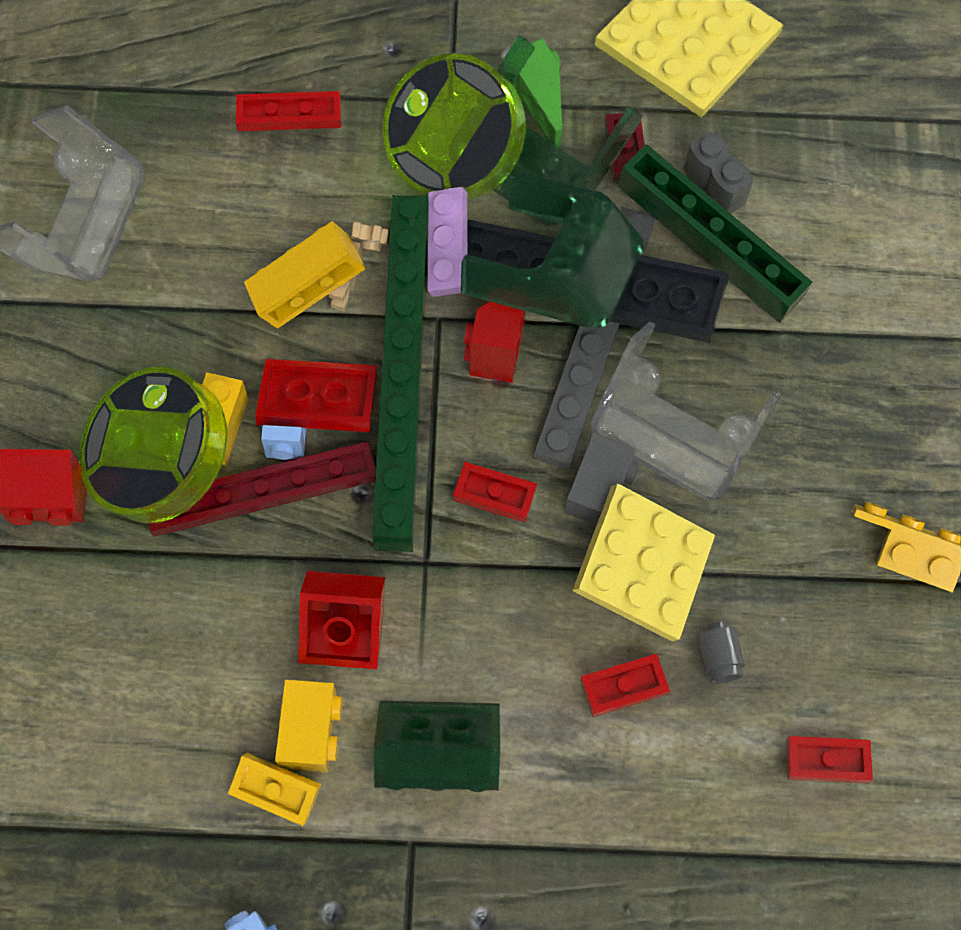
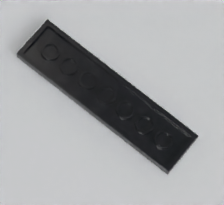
(670, 294)

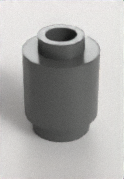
(721, 652)

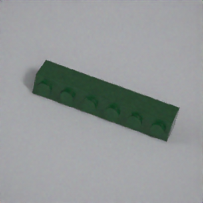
(713, 233)

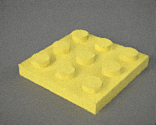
(644, 563)

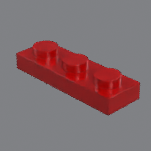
(288, 111)

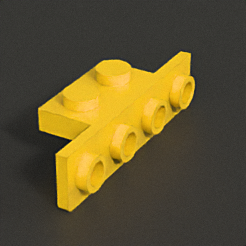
(915, 550)

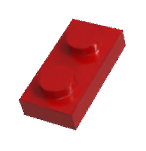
(495, 492)
(624, 685)
(829, 759)

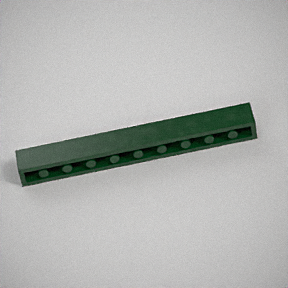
(401, 376)

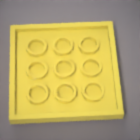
(689, 45)

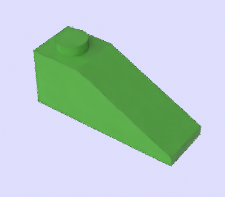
(540, 90)

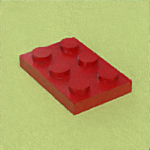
(316, 395)

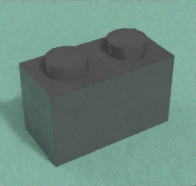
(602, 466)

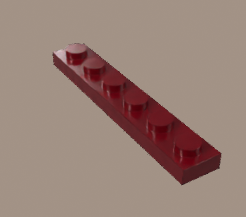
(276, 486)

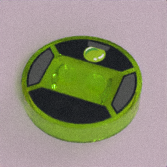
(454, 126)
(153, 445)

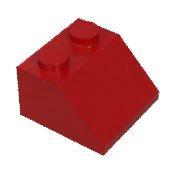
(494, 341)
(41, 487)
(341, 619)

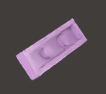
(446, 240)

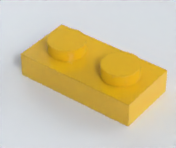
(274, 789)

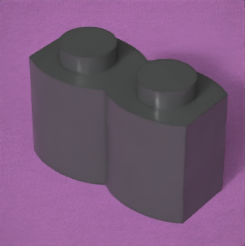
(718, 173)

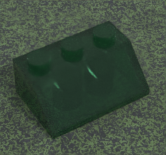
(437, 746)

